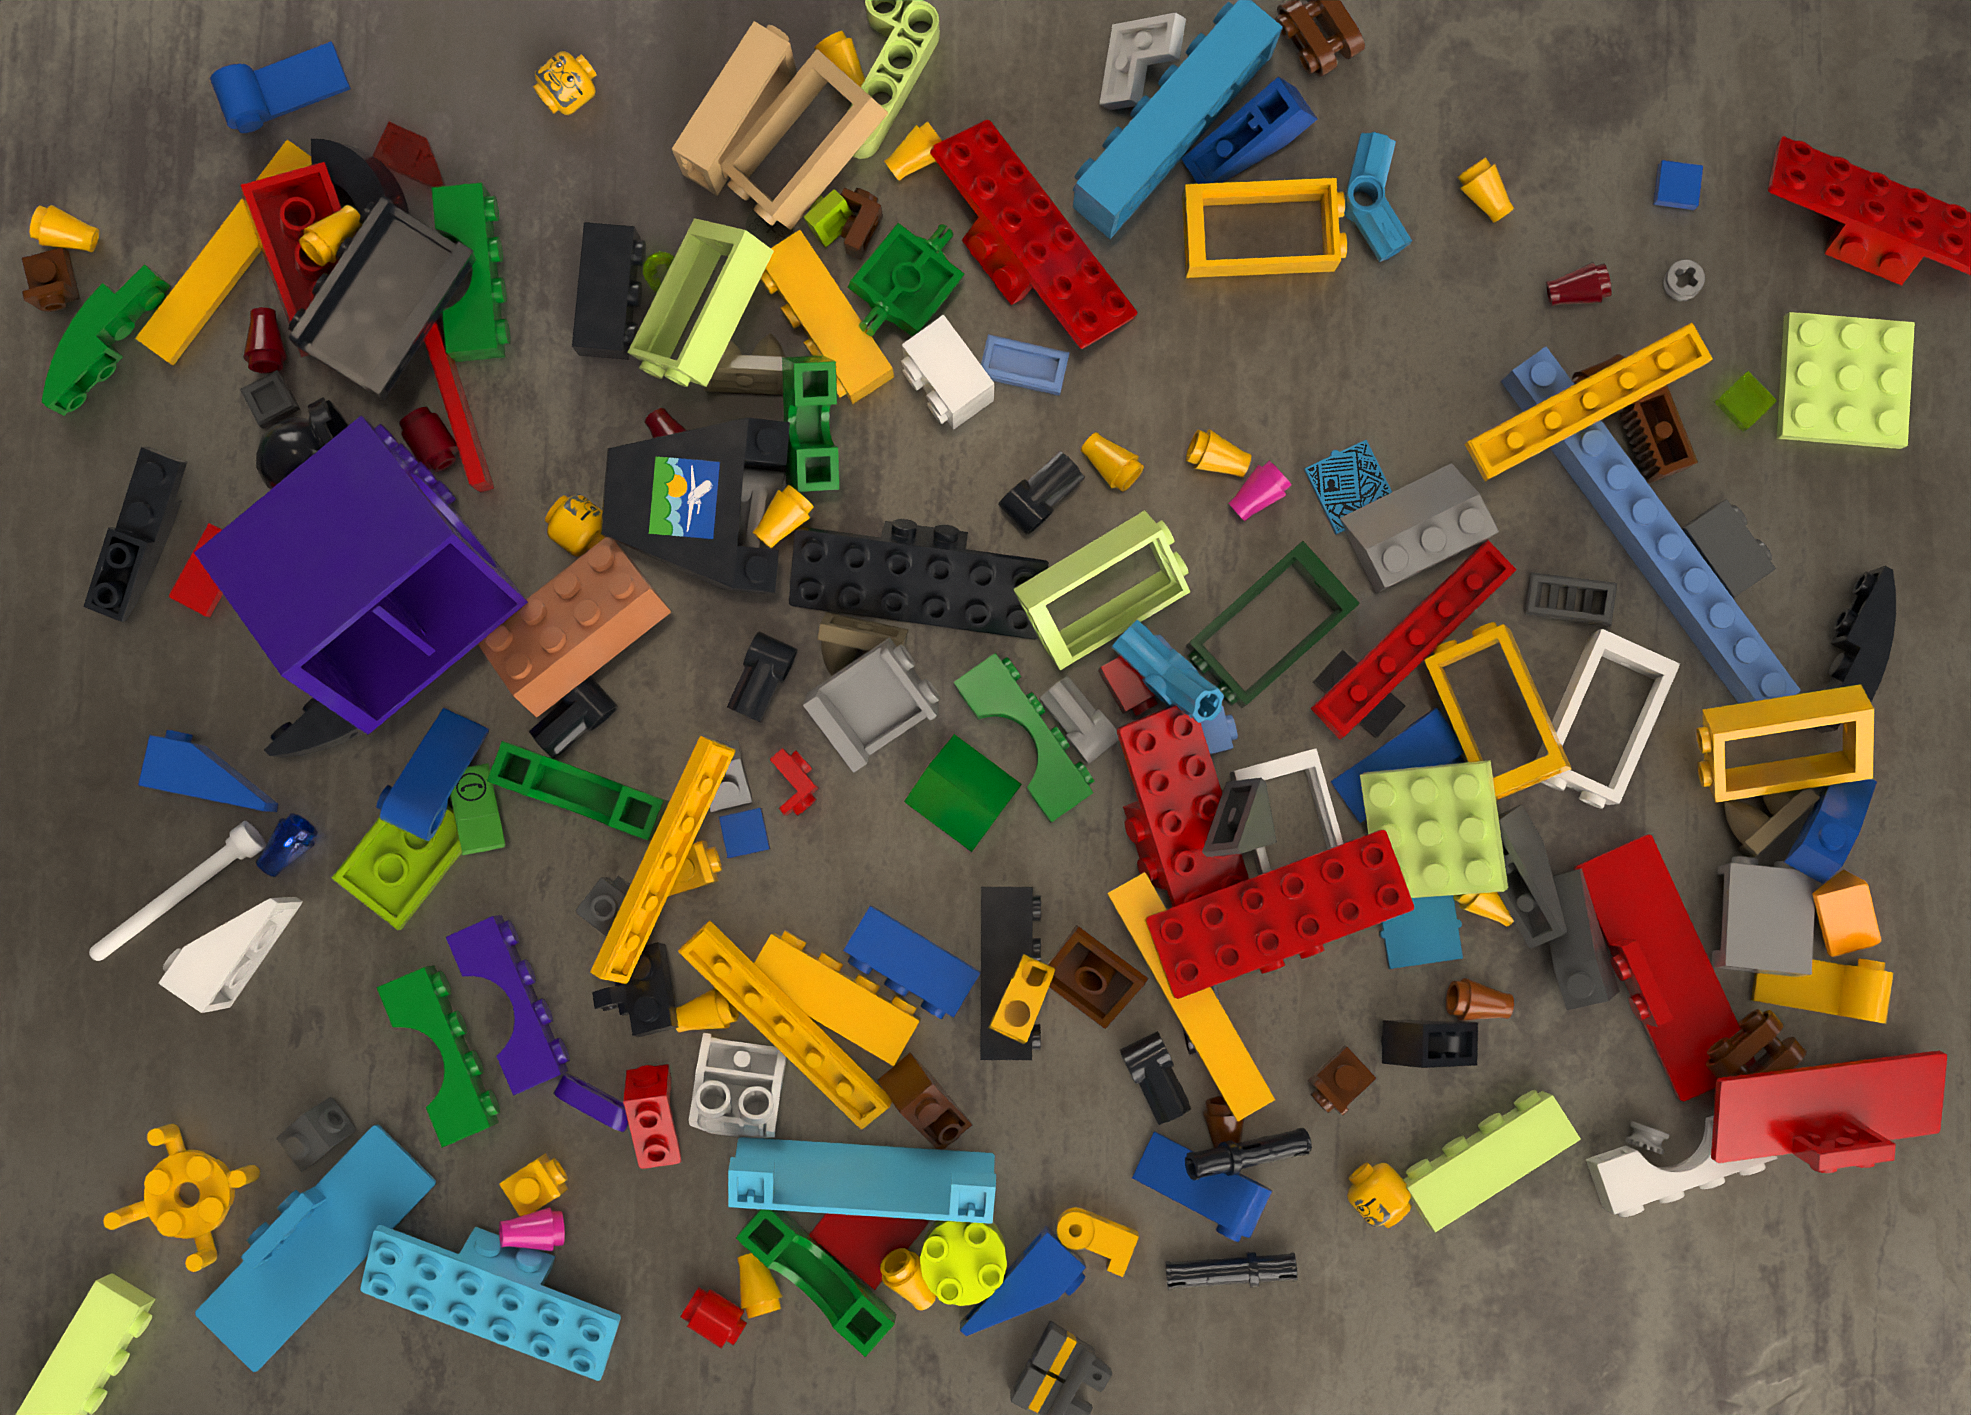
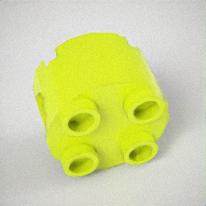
(963, 1261)

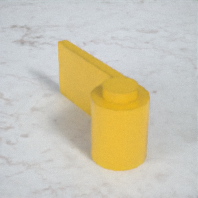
(1831, 989)

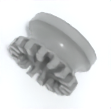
(1688, 292)
(1647, 1135)

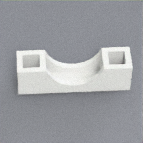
(1629, 1181)

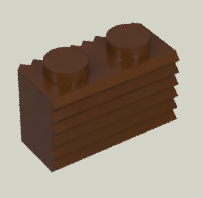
(1658, 436)

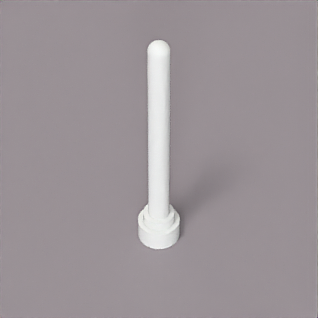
(243, 842)

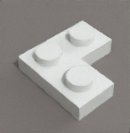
(1132, 49)

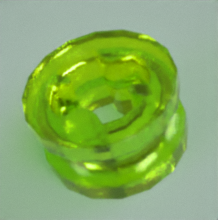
(650, 268)

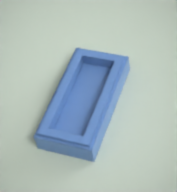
(1024, 364)

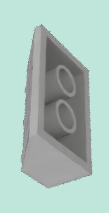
(1418, 527)

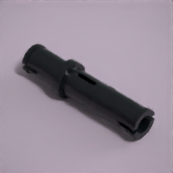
(1232, 1156)
(1231, 1271)

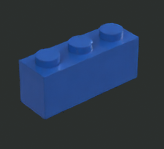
(910, 963)

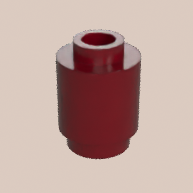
(428, 439)

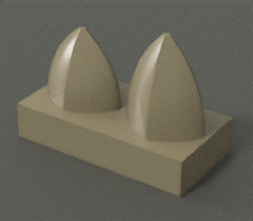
(750, 373)
(844, 635)
(1756, 829)

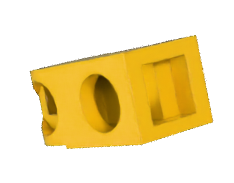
(1022, 999)
(1087, 1230)

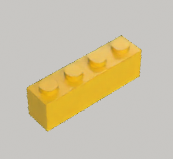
(825, 316)
(836, 999)

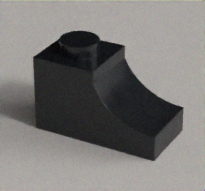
(1429, 1043)

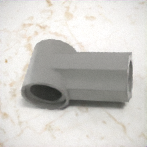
(757, 493)
(1084, 726)

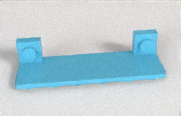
(862, 1180)

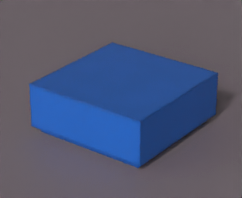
(1678, 185)
(744, 832)

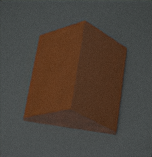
(1094, 977)

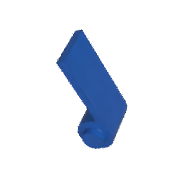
(277, 89)
(1421, 744)
(423, 788)
(1228, 1200)

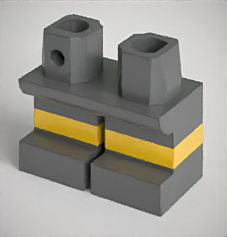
(1056, 1372)

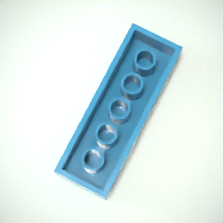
(1175, 116)

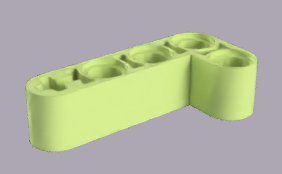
(901, 43)

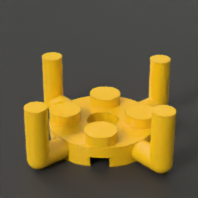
(163, 1199)

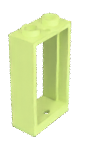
(681, 293)
(1119, 613)

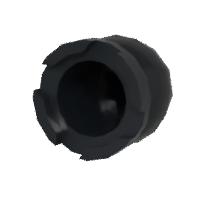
(296, 440)

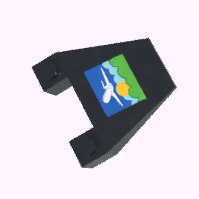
(683, 500)

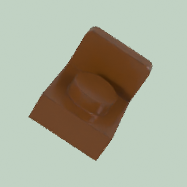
(861, 228)
(50, 280)
(1340, 1081)

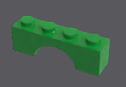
(475, 322)
(993, 692)
(577, 790)
(462, 1102)
(838, 1293)

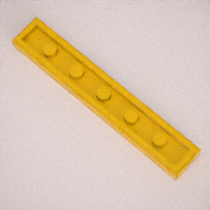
(212, 272)
(1588, 401)
(663, 861)
(1198, 1012)
(785, 1025)

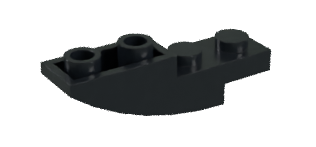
(141, 532)
(1865, 635)
(312, 732)

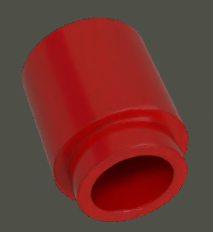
(714, 1317)

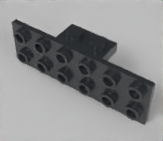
(912, 578)

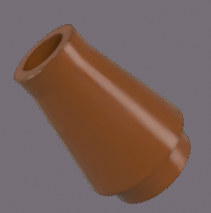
(1476, 1001)

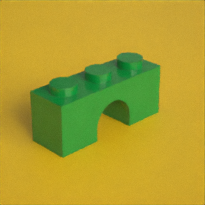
(807, 399)

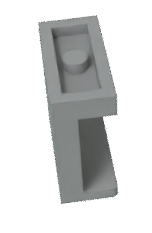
(871, 702)
(1766, 919)

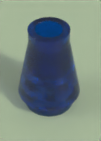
(288, 842)

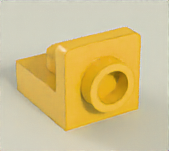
(698, 868)
(535, 1185)

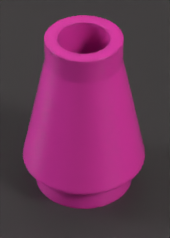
(1260, 490)
(533, 1231)

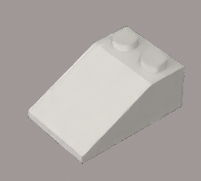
(220, 963)

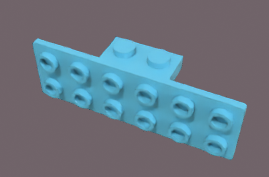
(491, 1295)

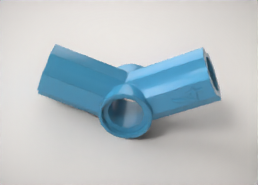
(1369, 175)
(1168, 674)

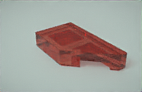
(409, 155)

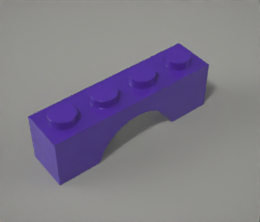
(532, 1050)

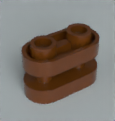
(1316, 51)
(1756, 1032)

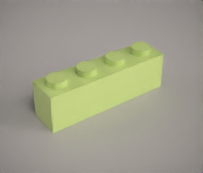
(1489, 1159)
(90, 1350)

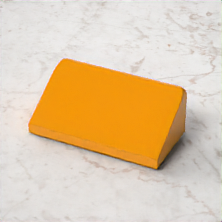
(1846, 914)

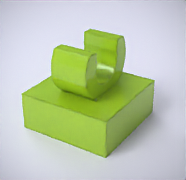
(828, 217)

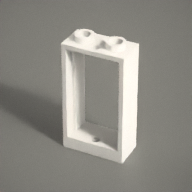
(1637, 658)
(1311, 764)

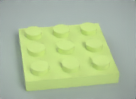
(1845, 380)
(1439, 826)

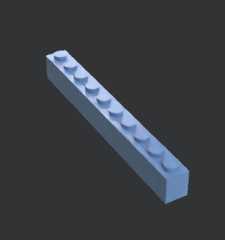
(1657, 544)

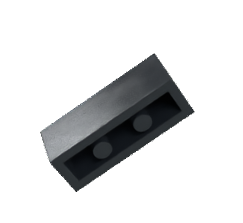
(607, 290)

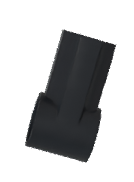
(1034, 499)
(765, 667)
(579, 711)
(1152, 1070)

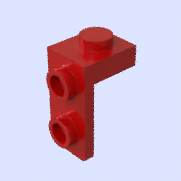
(650, 1116)

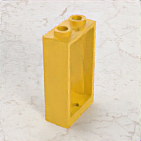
(1255, 192)
(1484, 637)
(1784, 714)

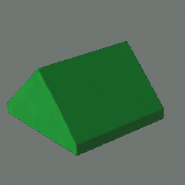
(962, 792)

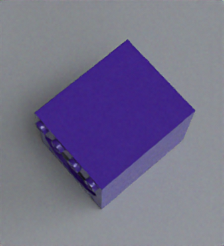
(360, 576)

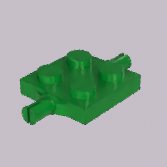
(906, 280)

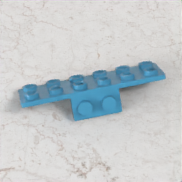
(313, 1247)

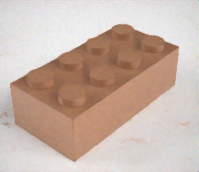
(573, 626)

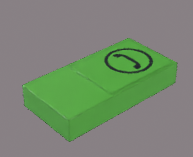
(477, 812)

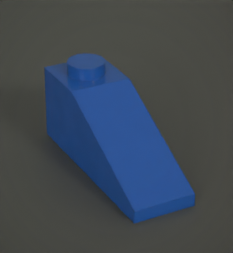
(1251, 134)
(196, 771)
(1831, 829)
(1031, 1281)

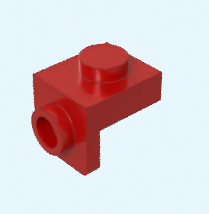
(795, 770)

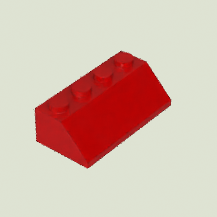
(279, 213)

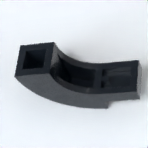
(357, 173)

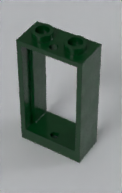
(1324, 584)

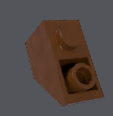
(924, 1102)

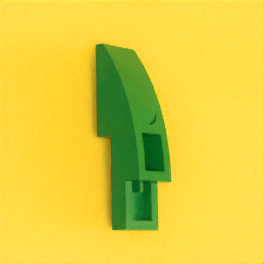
(86, 347)

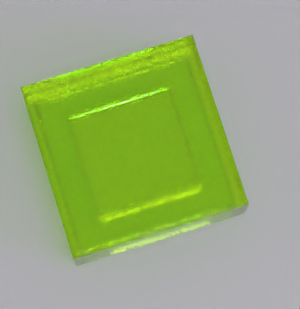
(1745, 401)

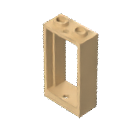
(734, 103)
(826, 159)

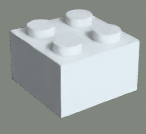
(947, 372)

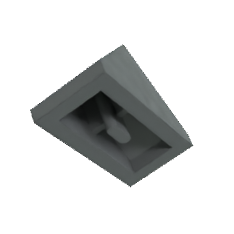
(1241, 820)

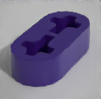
(592, 1101)

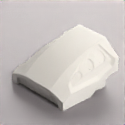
(737, 1088)

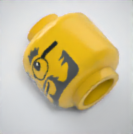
(565, 83)
(574, 524)
(1379, 1194)

